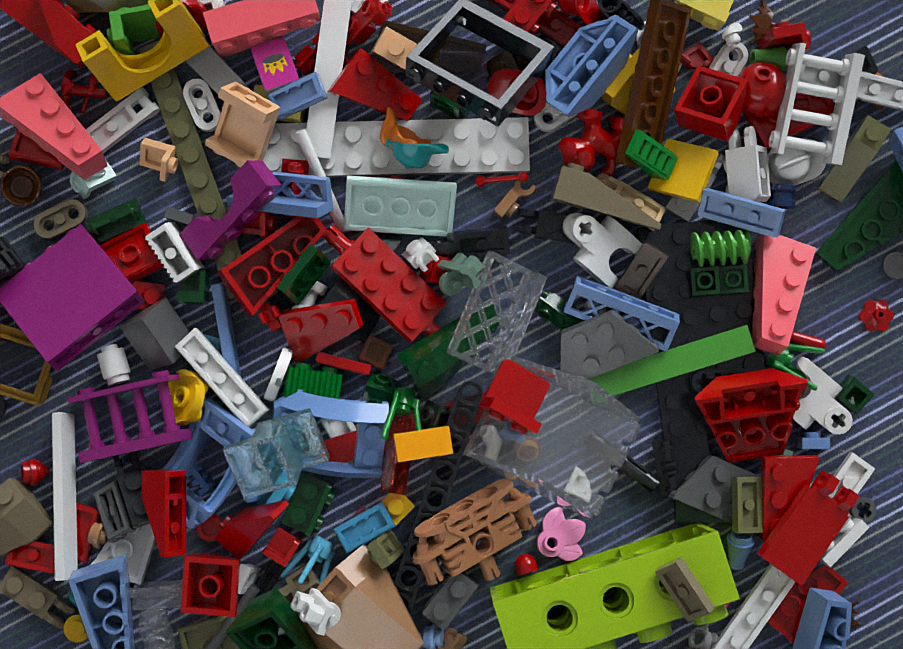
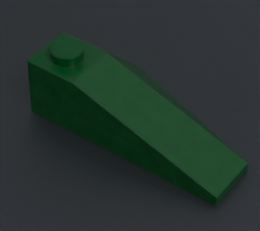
(270, 624)

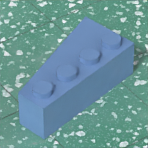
(105, 603)

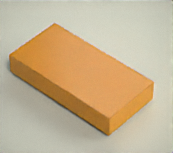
(423, 443)

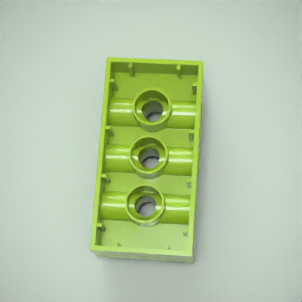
(637, 606)

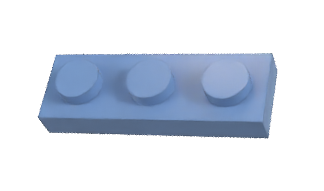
(741, 212)

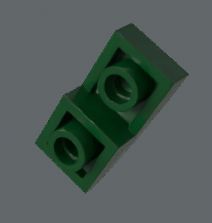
(719, 280)

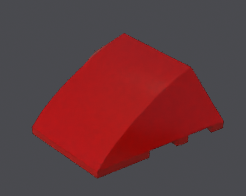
(751, 411)

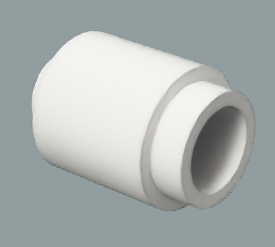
(114, 364)

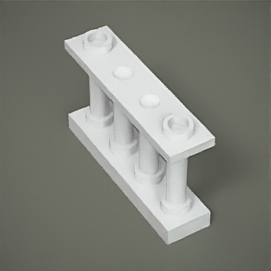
(843, 95)

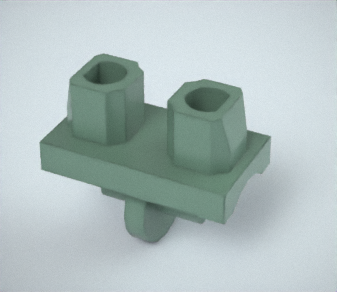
(461, 272)

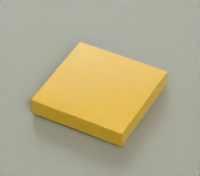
(689, 173)

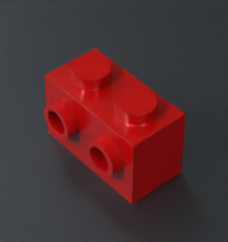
(529, 13)

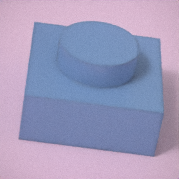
(812, 440)

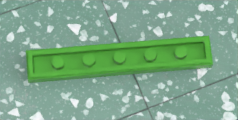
(677, 361)

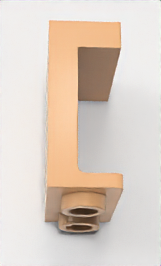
(243, 124)

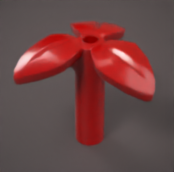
(68, 89)

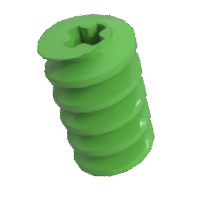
(721, 247)

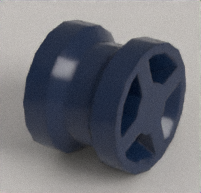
(782, 196)

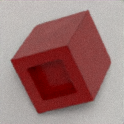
(282, 546)

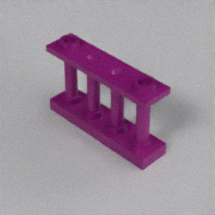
(146, 437)

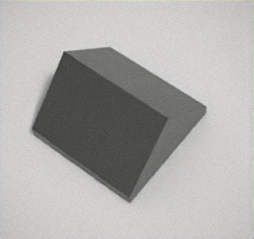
(156, 334)

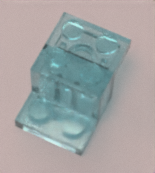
(276, 453)

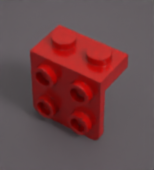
(515, 397)

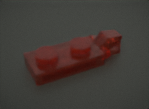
(395, 473)

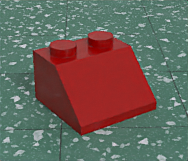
(712, 103)
(210, 584)

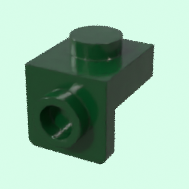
(379, 388)

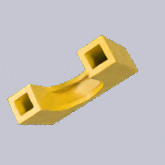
(126, 73)

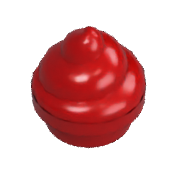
(33, 472)

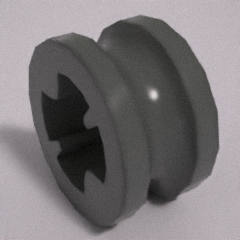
(870, 507)

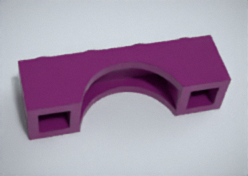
(252, 188)

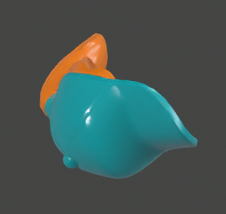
(406, 145)

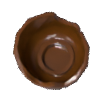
(21, 185)

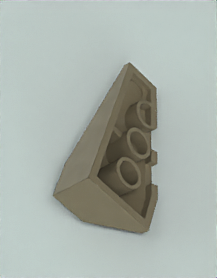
(586, 192)
(20, 516)

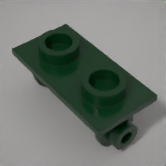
(116, 221)
(550, 309)

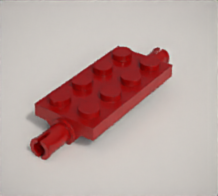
(386, 283)

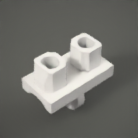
(316, 610)

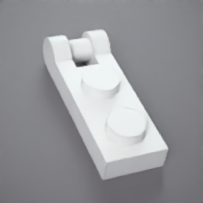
(122, 120)

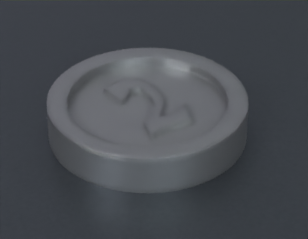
(893, 265)

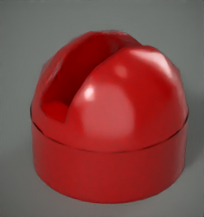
(525, 564)

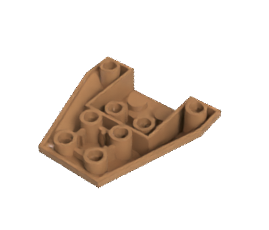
(369, 606)

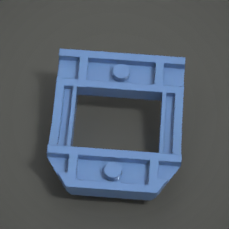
(225, 429)
(368, 445)

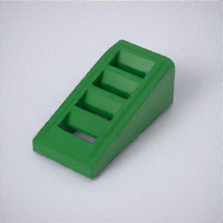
(653, 157)

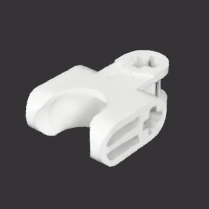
(597, 244)
(820, 404)

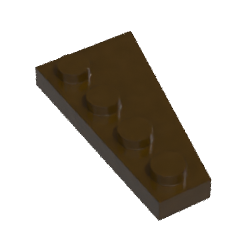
(416, 35)

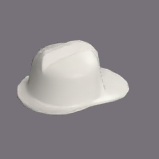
(794, 166)

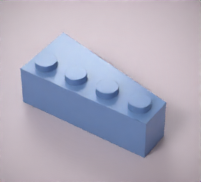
(824, 621)

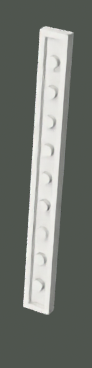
(774, 584)

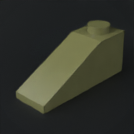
(859, 152)

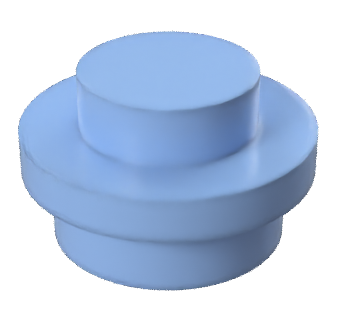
(433, 637)

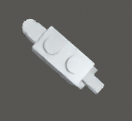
(747, 167)

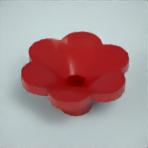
(870, 315)

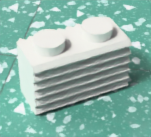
(174, 252)

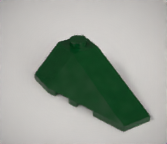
(428, 362)

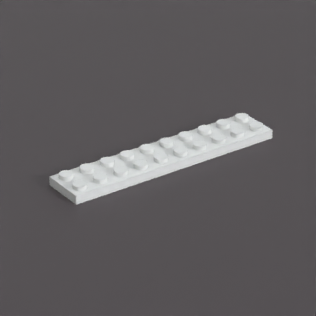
(357, 149)

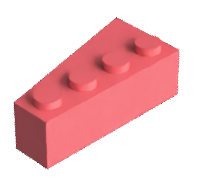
(257, 21)
(48, 121)
(779, 285)

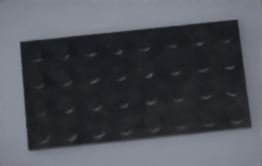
(698, 319)

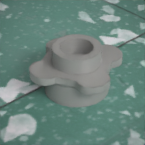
(701, 638)

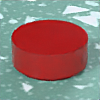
(209, 528)

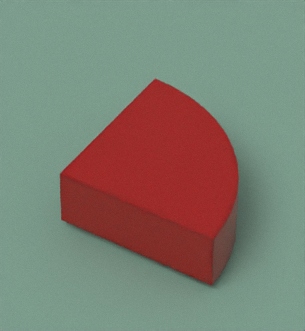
(696, 56)

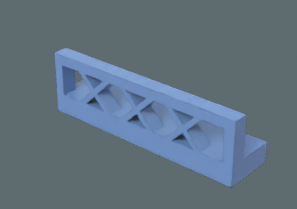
(298, 205)
(625, 303)

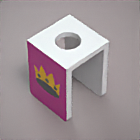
(274, 64)

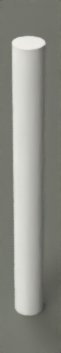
(317, 170)

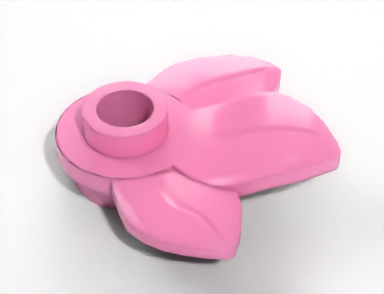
(564, 533)

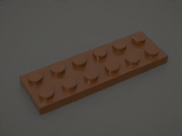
(655, 74)

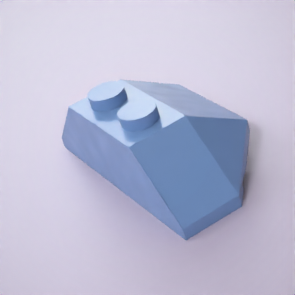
(588, 64)

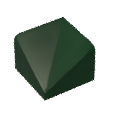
(854, 394)

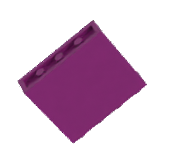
(69, 297)

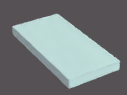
(399, 206)

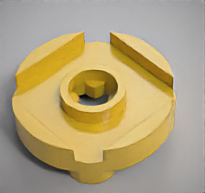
(194, 390)

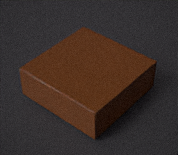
(376, 352)

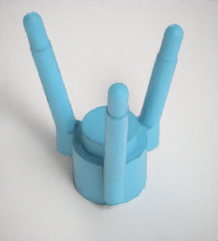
(319, 550)

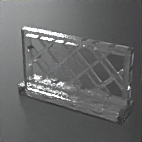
(512, 322)

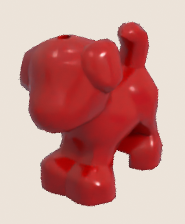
(593, 141)

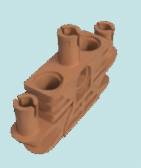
(459, 527)

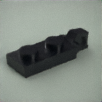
(474, 242)

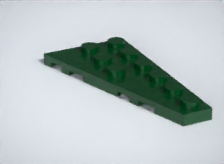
(870, 222)

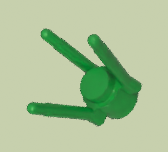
(783, 361)
(402, 404)

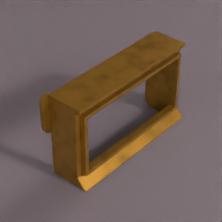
(44, 381)

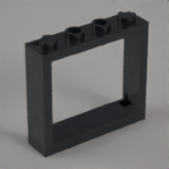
(495, 30)

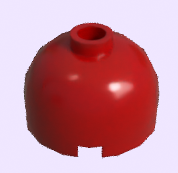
(764, 88)

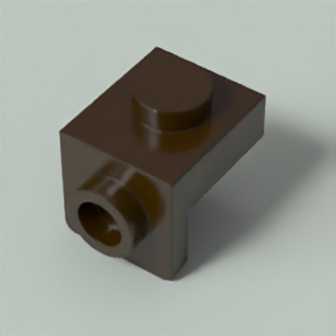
(505, 60)

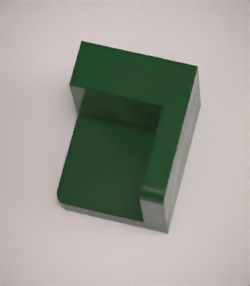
(195, 289)

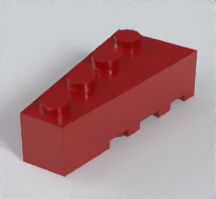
(261, 268)

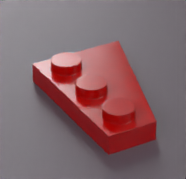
(781, 483)

